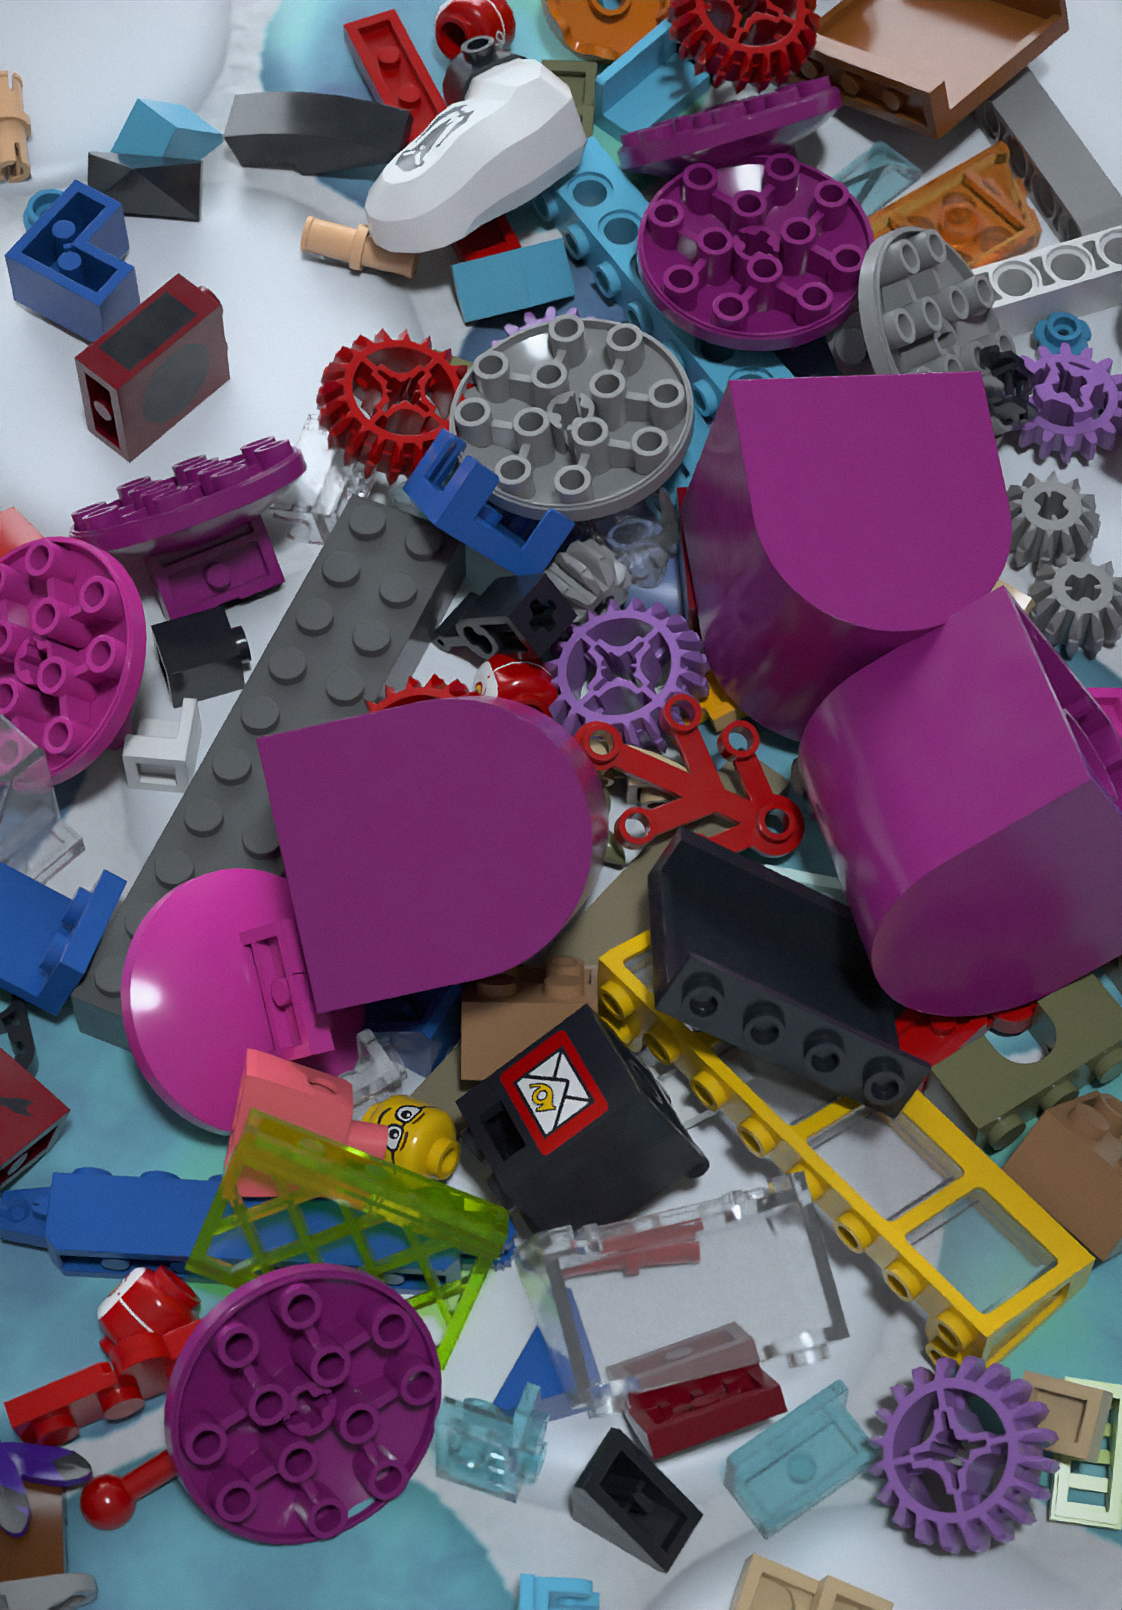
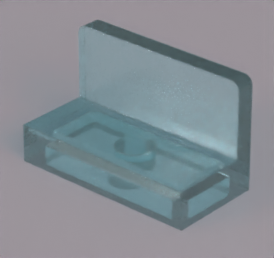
(798, 1461)

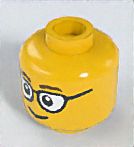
(418, 1135)

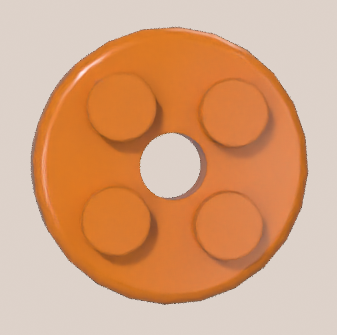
(602, 33)

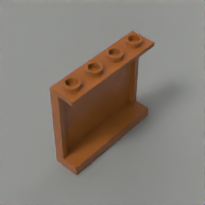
(929, 58)

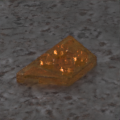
(972, 208)

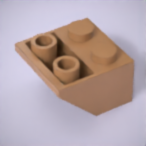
(518, 1007)
(1075, 1169)

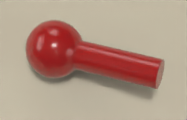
(111, 1499)

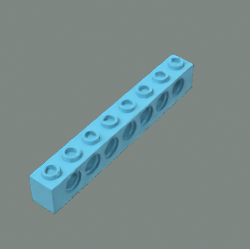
(600, 224)

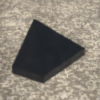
(148, 183)

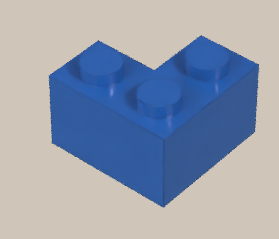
(73, 264)

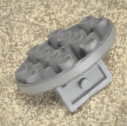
(918, 314)
(575, 417)

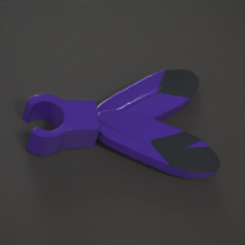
(36, 1465)

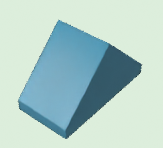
(166, 131)
(513, 280)

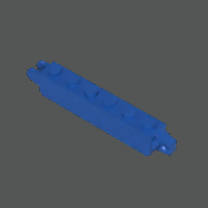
(121, 1223)

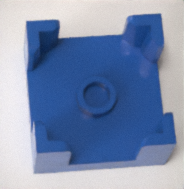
(464, 514)

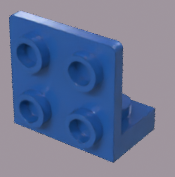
(50, 936)

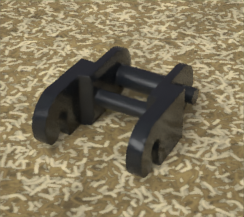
(1012, 372)

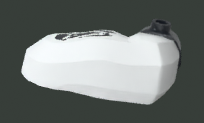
(489, 152)

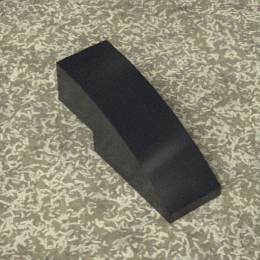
(315, 131)

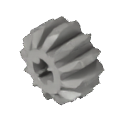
(1051, 520)
(588, 578)
(1077, 604)

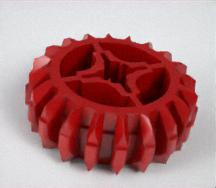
(763, 52)
(393, 387)

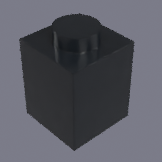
(201, 655)

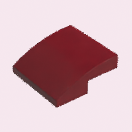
(703, 1409)

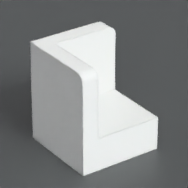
(164, 751)

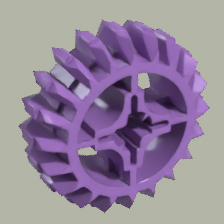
(635, 648)
(947, 1401)

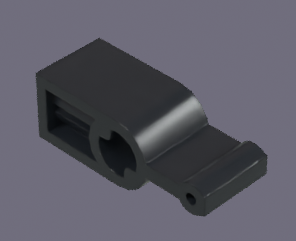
(510, 618)

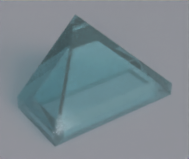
(878, 177)

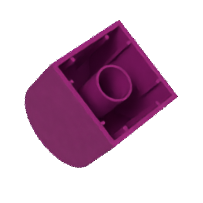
(838, 528)
(972, 814)
(432, 842)

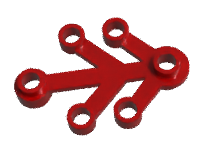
(700, 787)

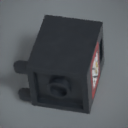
(577, 1129)

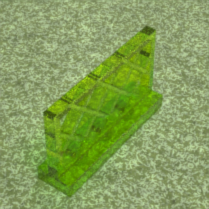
(360, 1183)

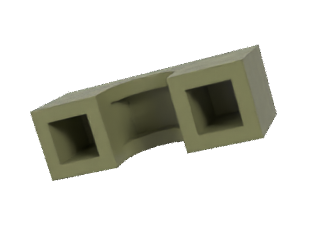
(997, 1097)

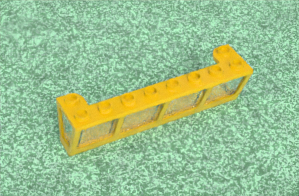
(898, 1188)

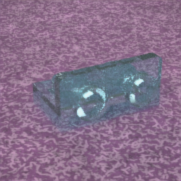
(490, 1450)

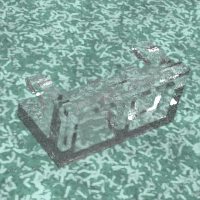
(322, 490)

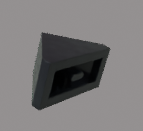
(633, 1503)

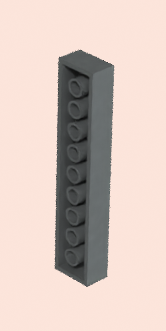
(346, 635)

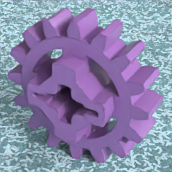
(1068, 399)

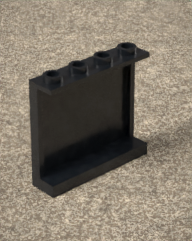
(774, 973)

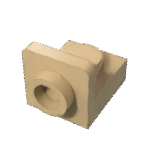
(1076, 1414)

